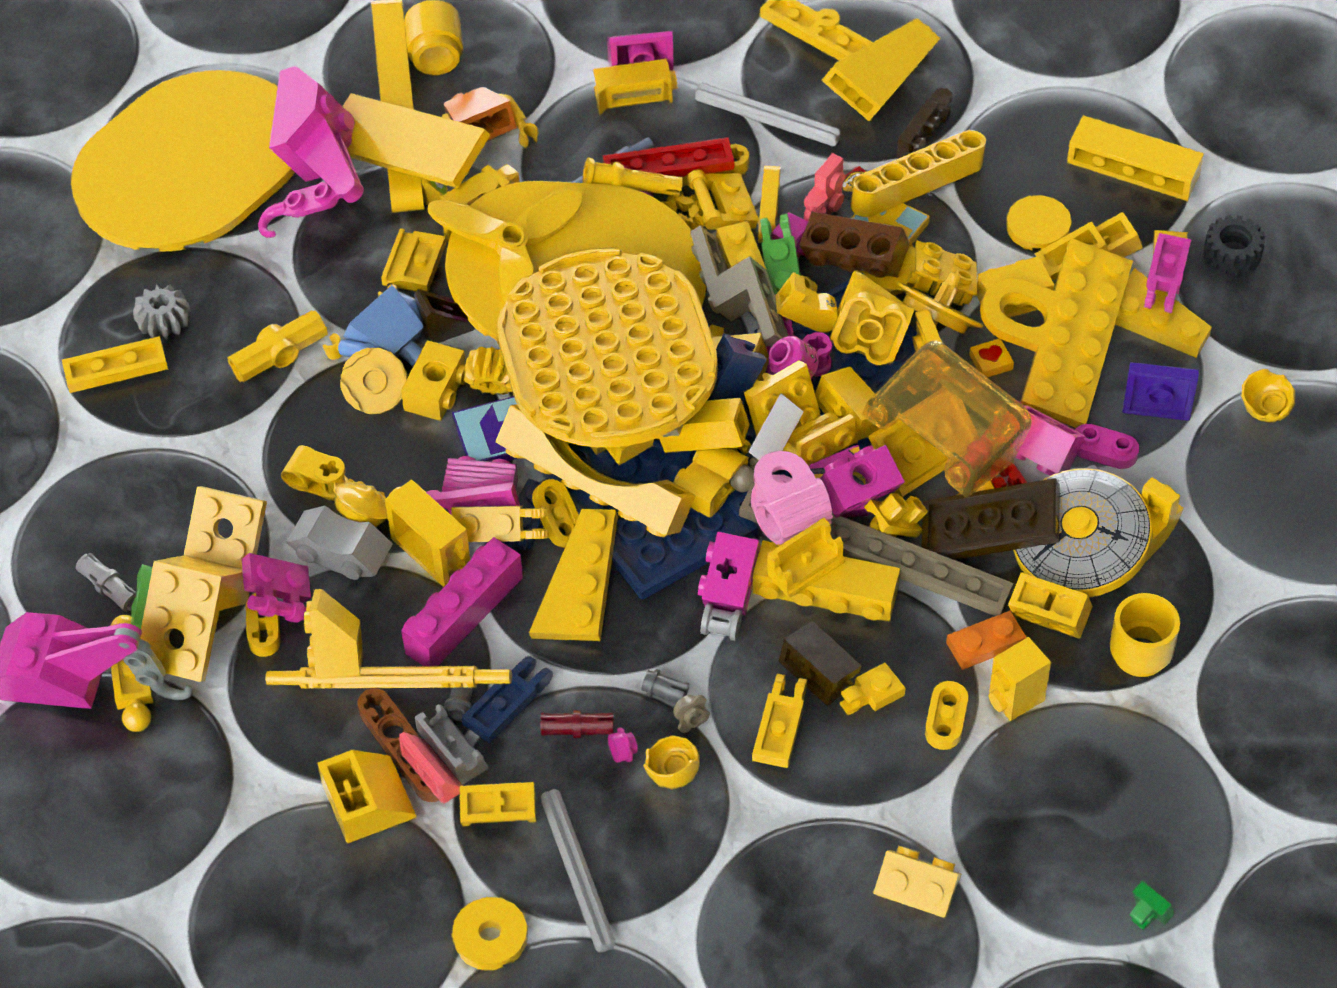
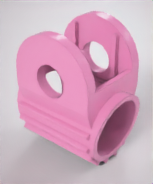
(784, 503)

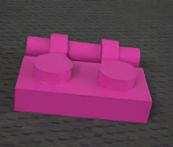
(274, 580)

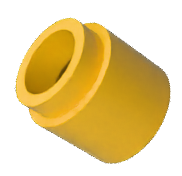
(433, 36)
(1148, 618)

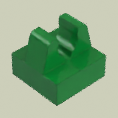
(1150, 907)

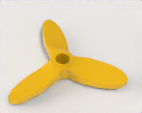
(531, 227)

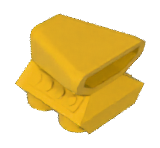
(870, 321)

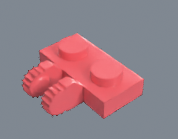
(827, 192)

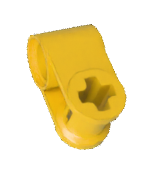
(313, 472)

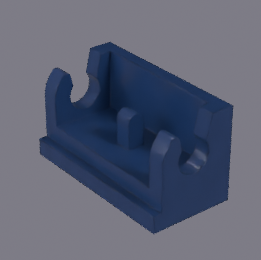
(736, 368)

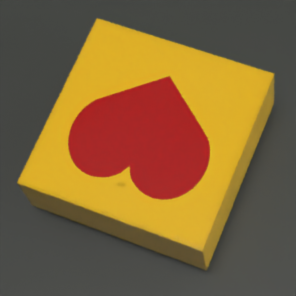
(991, 358)

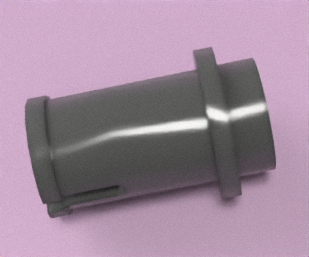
(664, 686)
(458, 703)

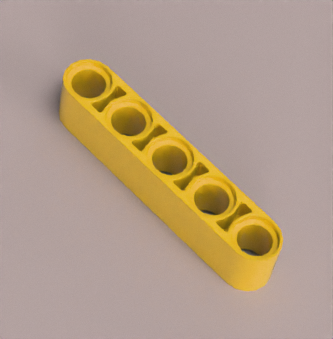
(918, 173)

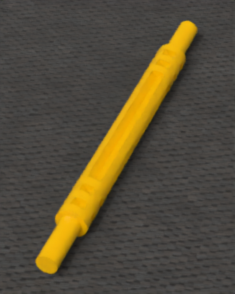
(396, 677)

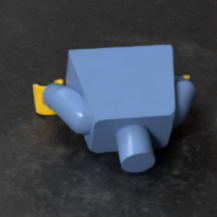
(387, 323)

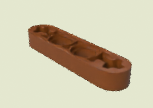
(391, 717)

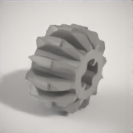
(161, 311)

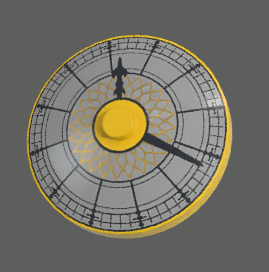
(1101, 534)

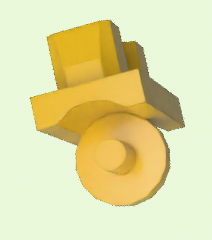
(896, 515)

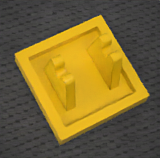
(793, 383)

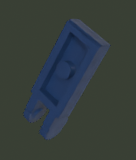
(506, 701)

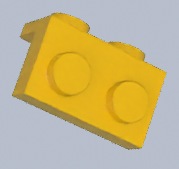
(822, 437)
(917, 882)

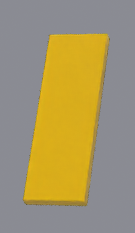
(413, 141)

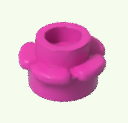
(622, 745)

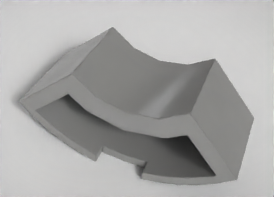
(339, 543)

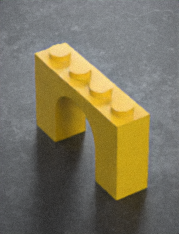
(718, 422)

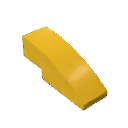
(1112, 236)

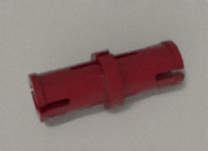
(577, 723)

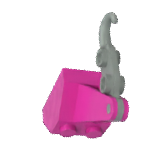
(62, 662)

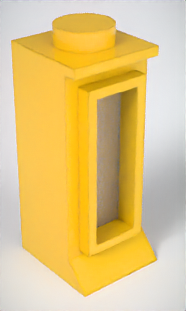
(633, 84)

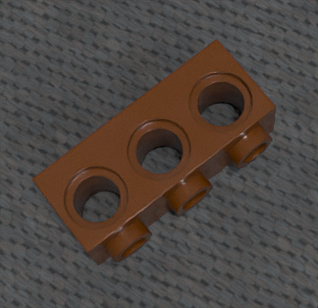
(846, 232)

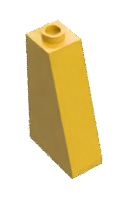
(877, 70)

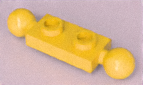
(129, 692)

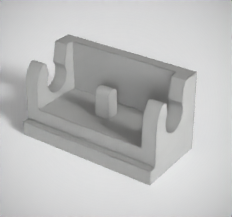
(450, 745)

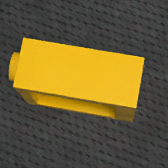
(427, 532)

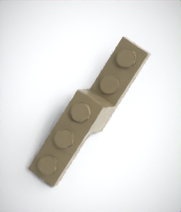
(739, 288)

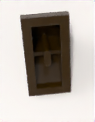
(441, 317)

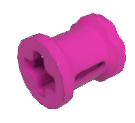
(823, 347)

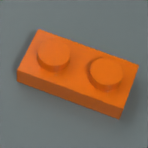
(985, 639)

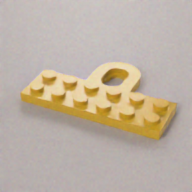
(1074, 332)

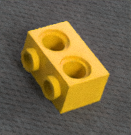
(1050, 605)

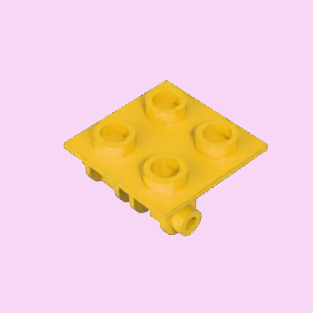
(935, 265)

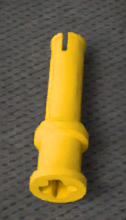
(639, 180)

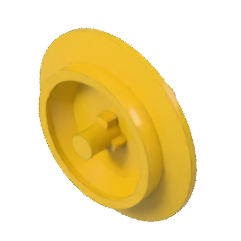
(940, 305)

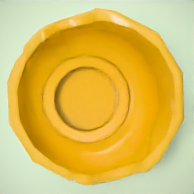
(1268, 396)
(672, 762)

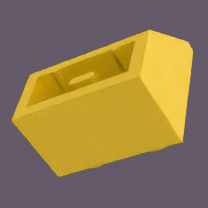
(335, 638)
(365, 793)

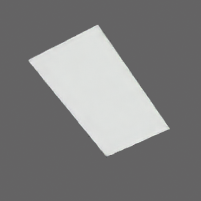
(776, 428)

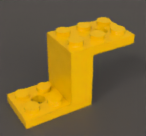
(208, 578)

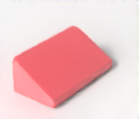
(429, 767)

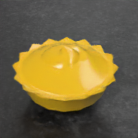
(360, 502)

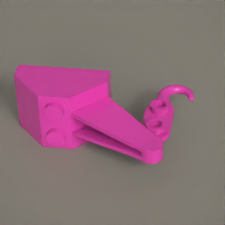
(313, 140)

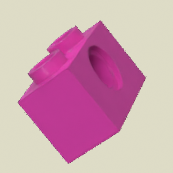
(879, 473)

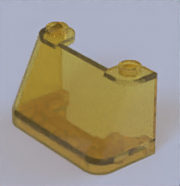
(955, 412)

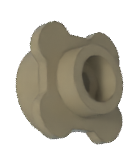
(690, 712)

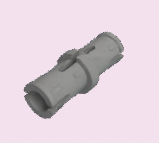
(106, 581)

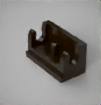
(820, 660)

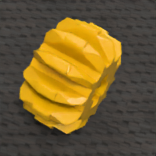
(487, 371)

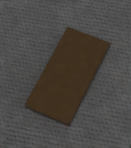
(993, 520)

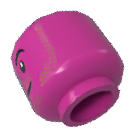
(790, 350)

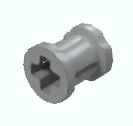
(721, 622)

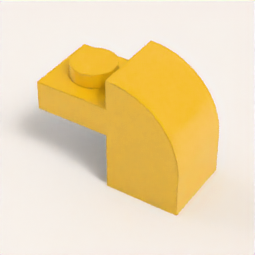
(1163, 509)

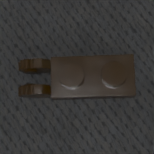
(925, 122)

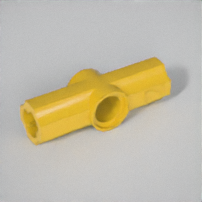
(277, 346)

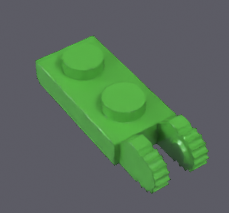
(779, 254)

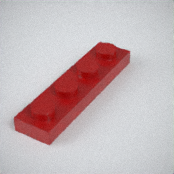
(680, 159)

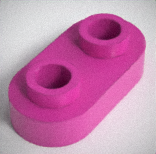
(1105, 448)

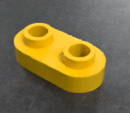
(560, 513)
(944, 717)

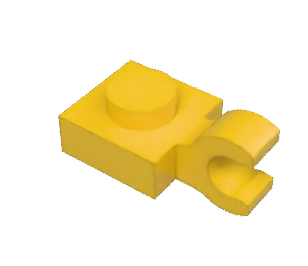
(875, 687)

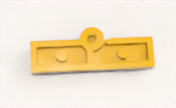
(816, 28)

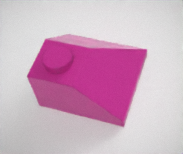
(640, 48)

